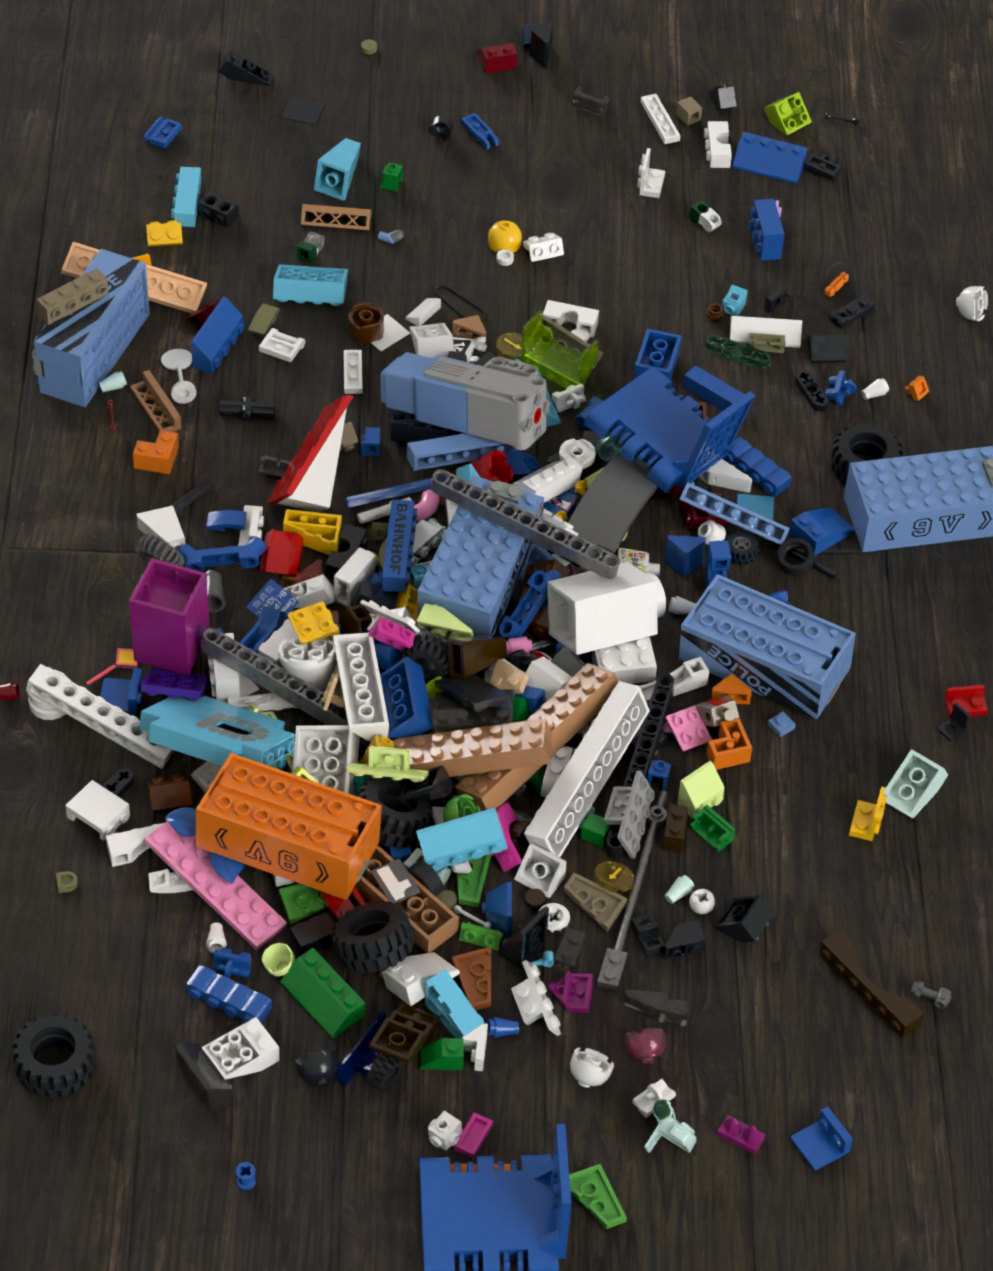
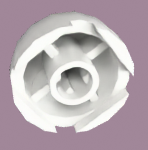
(972, 302)
(590, 1067)

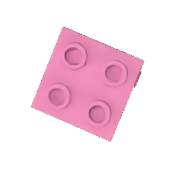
(687, 728)

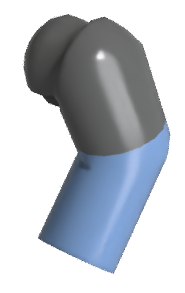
(392, 237)

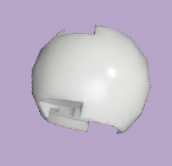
(702, 901)

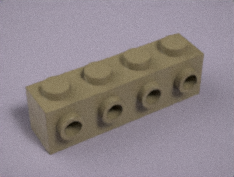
(72, 296)

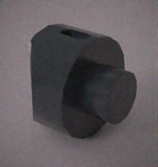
(441, 127)

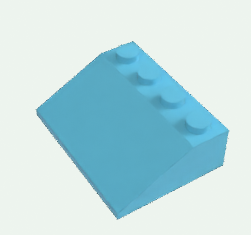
(310, 284)

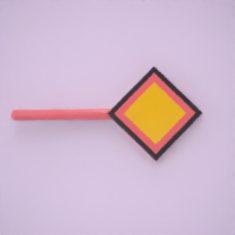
(123, 658)

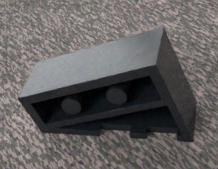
(405, 428)

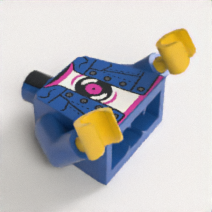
(566, 502)

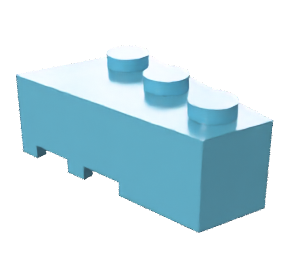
(448, 1001)

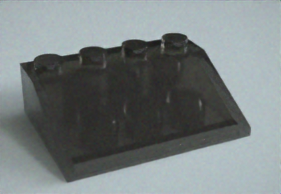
(453, 715)

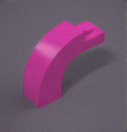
(509, 857)

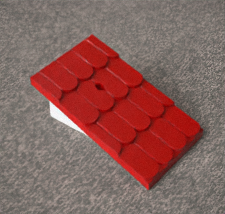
(312, 470)

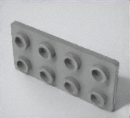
(630, 809)

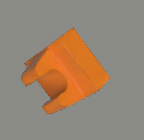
(917, 388)

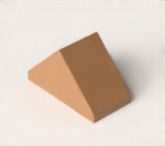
(469, 328)

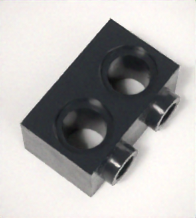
(218, 208)

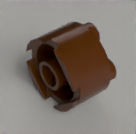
(366, 323)

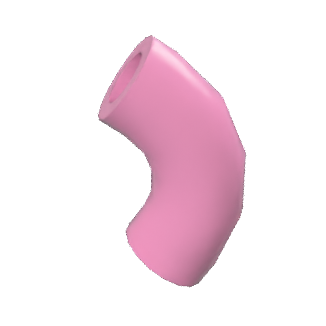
(427, 506)

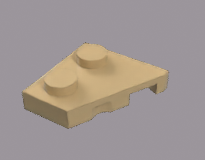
(508, 677)

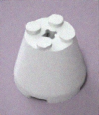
(309, 661)

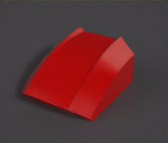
(282, 552)

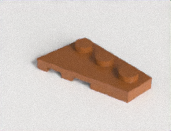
(475, 976)

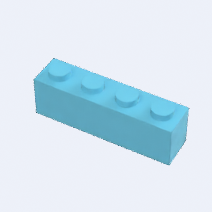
(187, 196)

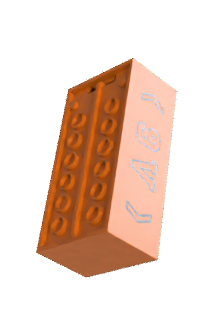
(288, 826)

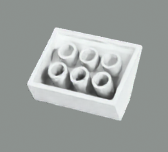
(326, 754)

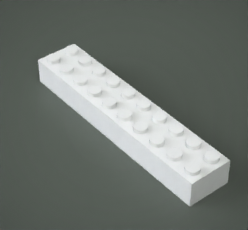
(588, 769)

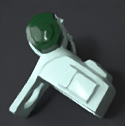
(670, 1128)

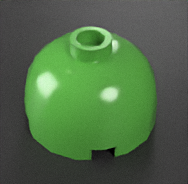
(459, 807)

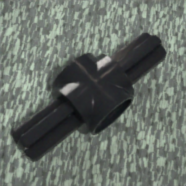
(521, 659)

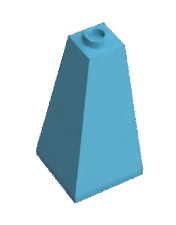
(337, 169)

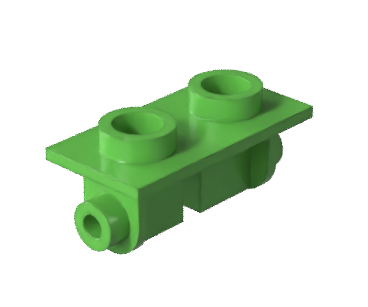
(480, 936)

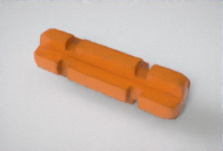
(836, 284)

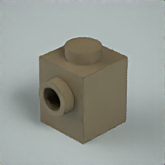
(689, 111)

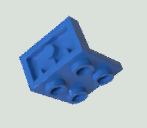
(823, 1140)

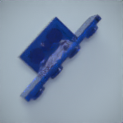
(361, 1056)

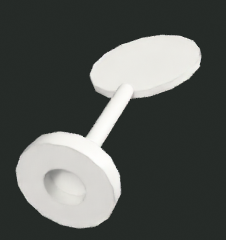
(177, 360)

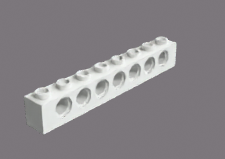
(90, 715)

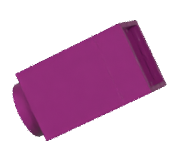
(169, 616)

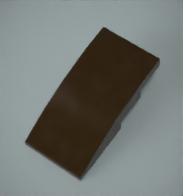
(405, 1032)

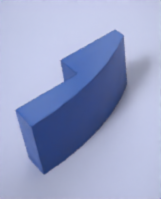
(226, 518)

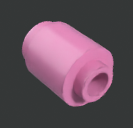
(519, 643)

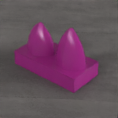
(741, 1134)

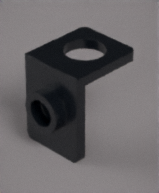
(958, 720)

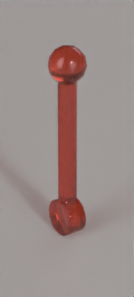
(112, 426)

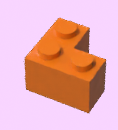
(157, 456)
(731, 747)

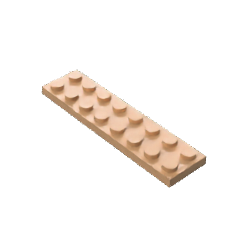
(163, 286)

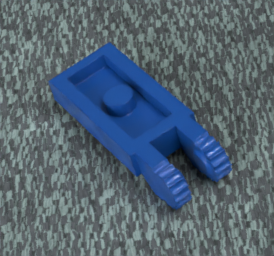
(480, 130)

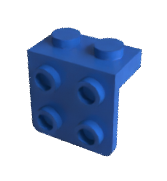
(124, 693)

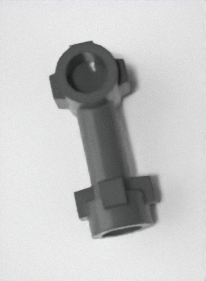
(941, 997)

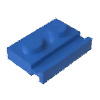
(162, 132)

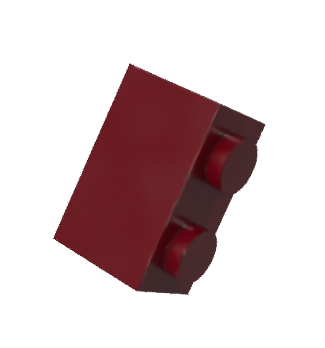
(498, 57)

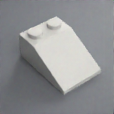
(432, 340)
(409, 976)

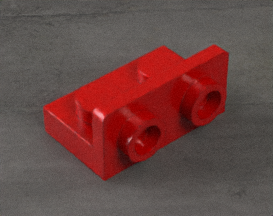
(969, 698)

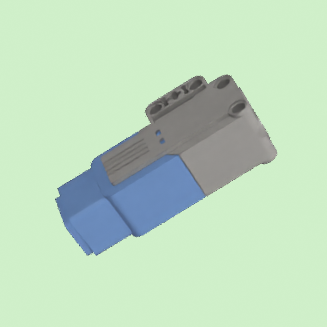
(489, 401)

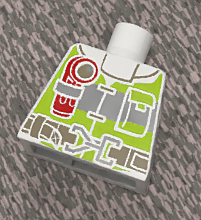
(639, 560)

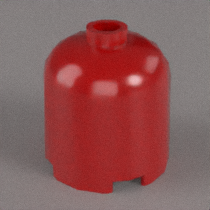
(493, 467)

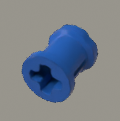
(245, 1176)

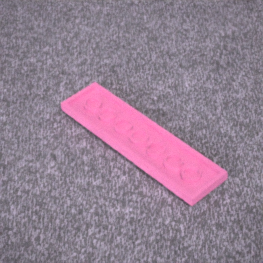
(233, 902)

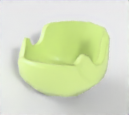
(278, 959)

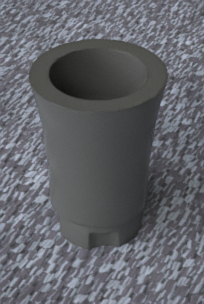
(216, 598)

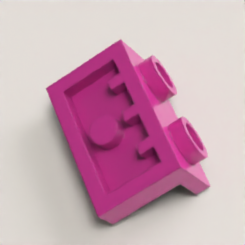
(392, 634)

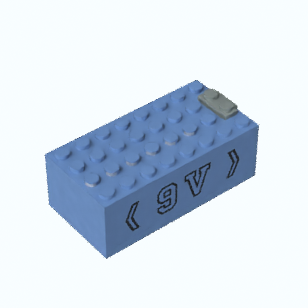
(921, 498)

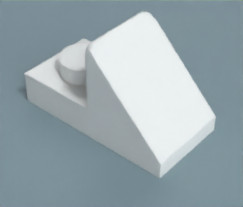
(476, 1043)

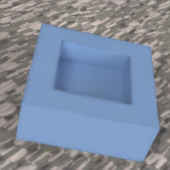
(781, 724)

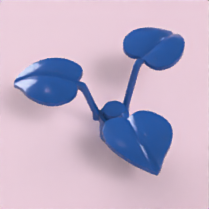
(184, 823)

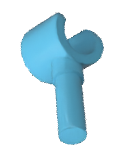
(547, 959)

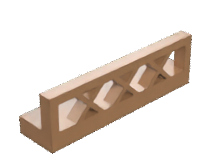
(340, 211)
(161, 403)

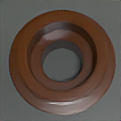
(715, 311)

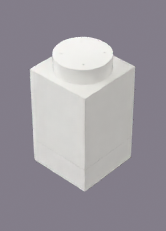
(602, 612)

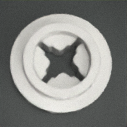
(562, 918)

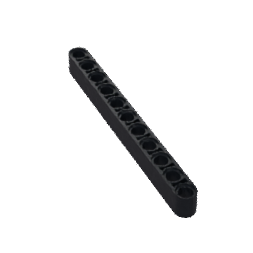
(653, 723)

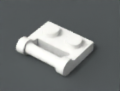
(281, 345)

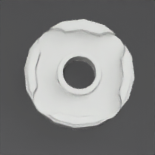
(584, 447)

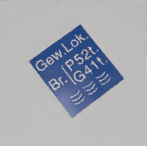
(272, 596)

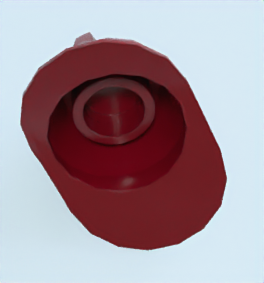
(203, 313)

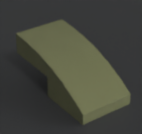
(263, 319)

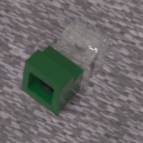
(312, 245)

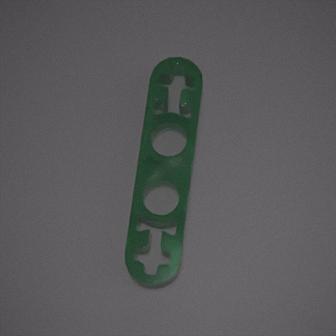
(714, 342)

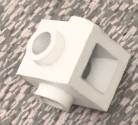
(444, 1131)

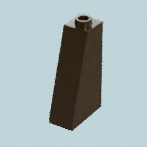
(474, 653)

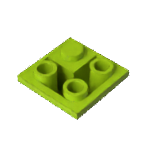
(788, 114)

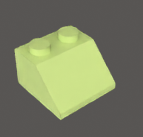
(700, 789)

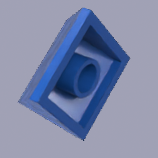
(684, 553)

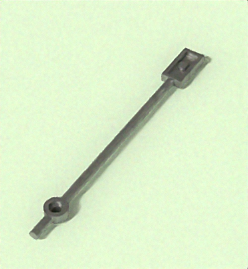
(616, 958)

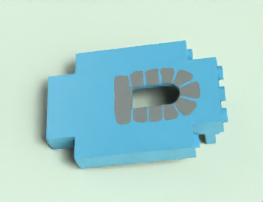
(193, 730)

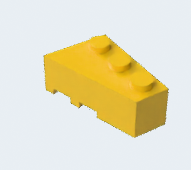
(318, 530)

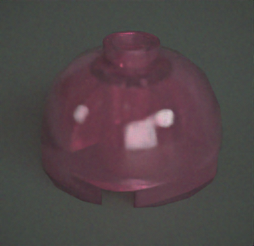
(646, 1044)

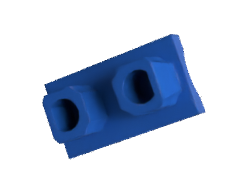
(839, 388)
(232, 963)

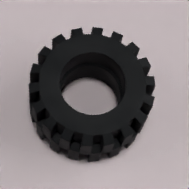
(432, 649)

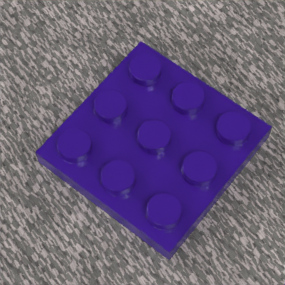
(174, 684)

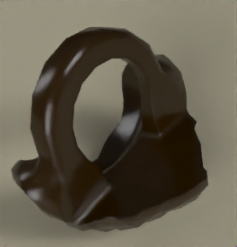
(516, 830)

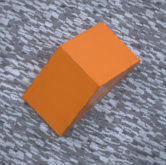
(734, 688)

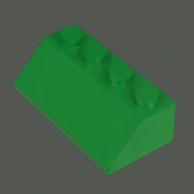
(323, 993)

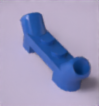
(245, 554)
(529, 605)

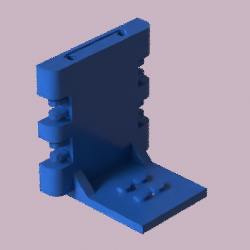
(667, 429)
(496, 1212)

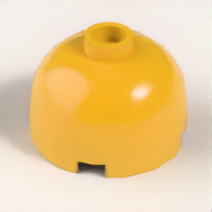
(505, 236)

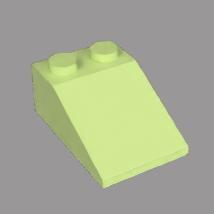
(442, 622)

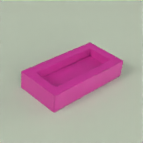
(473, 1135)

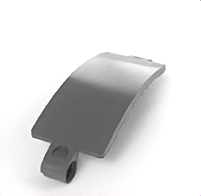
(613, 502)

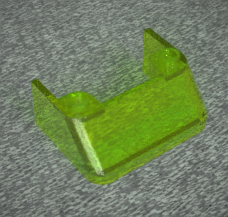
(553, 358)

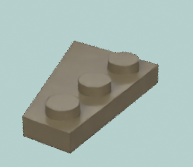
(595, 901)

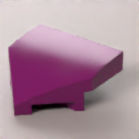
(574, 991)

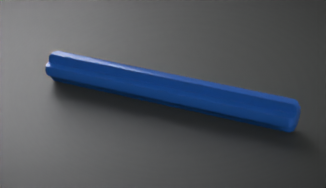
(388, 493)

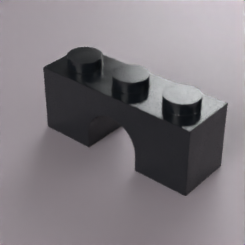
(349, 541)

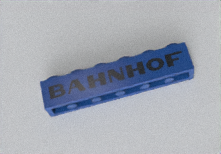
(398, 545)

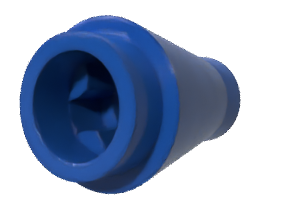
(501, 1027)

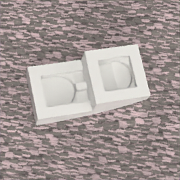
(167, 882)

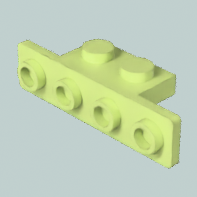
(389, 763)

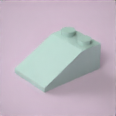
(914, 784)

